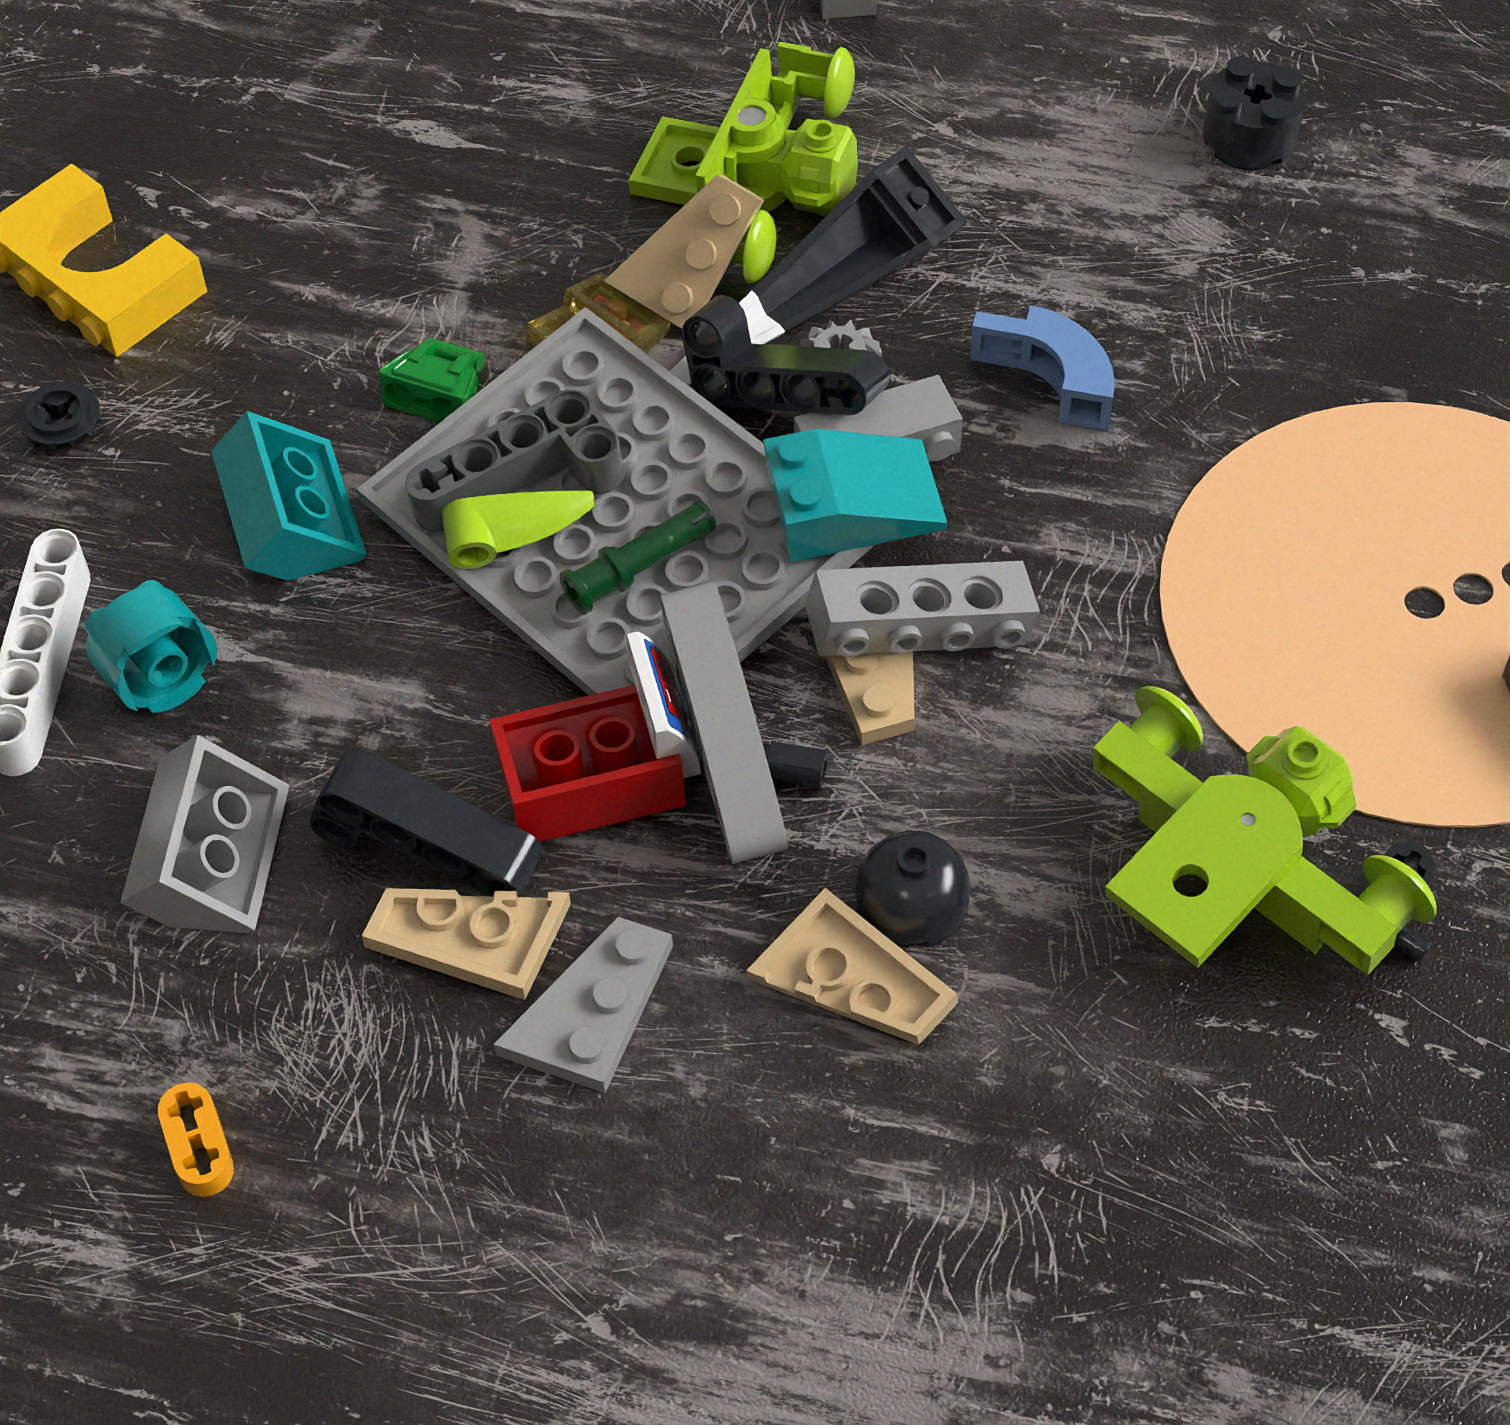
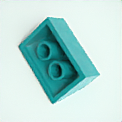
(286, 499)

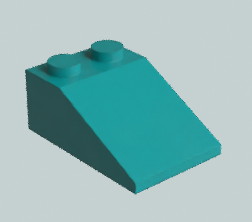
(850, 490)

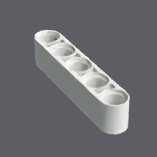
(39, 646)

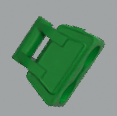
(431, 379)

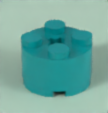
(150, 648)

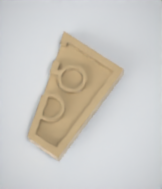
(690, 252)
(876, 693)
(472, 938)
(853, 970)

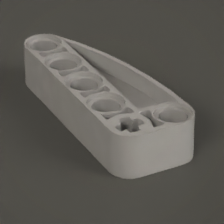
(723, 722)

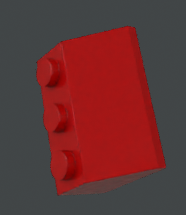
(584, 765)

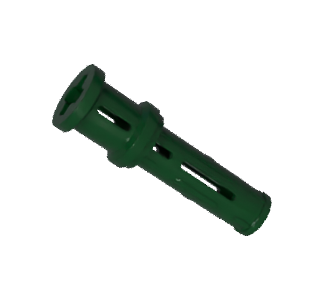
(616, 568)

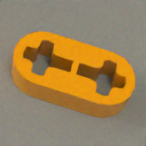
(207, 1135)

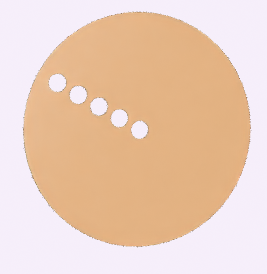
(1295, 614)

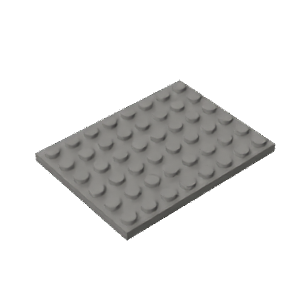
(672, 454)

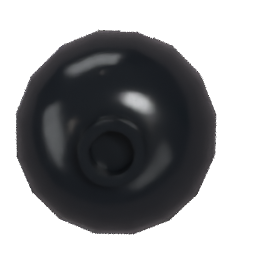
(913, 888)

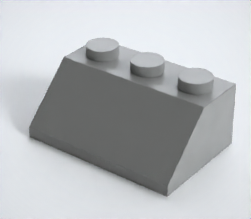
(205, 840)

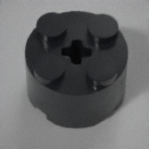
(1254, 113)

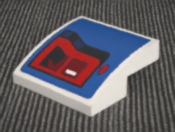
(661, 702)

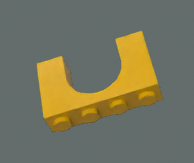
(108, 305)

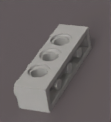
(921, 608)

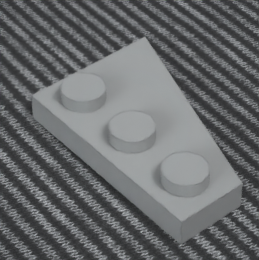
(592, 1008)

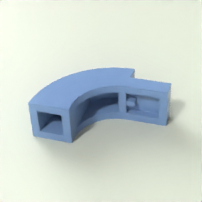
(1058, 353)

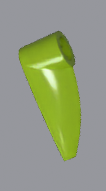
(500, 522)

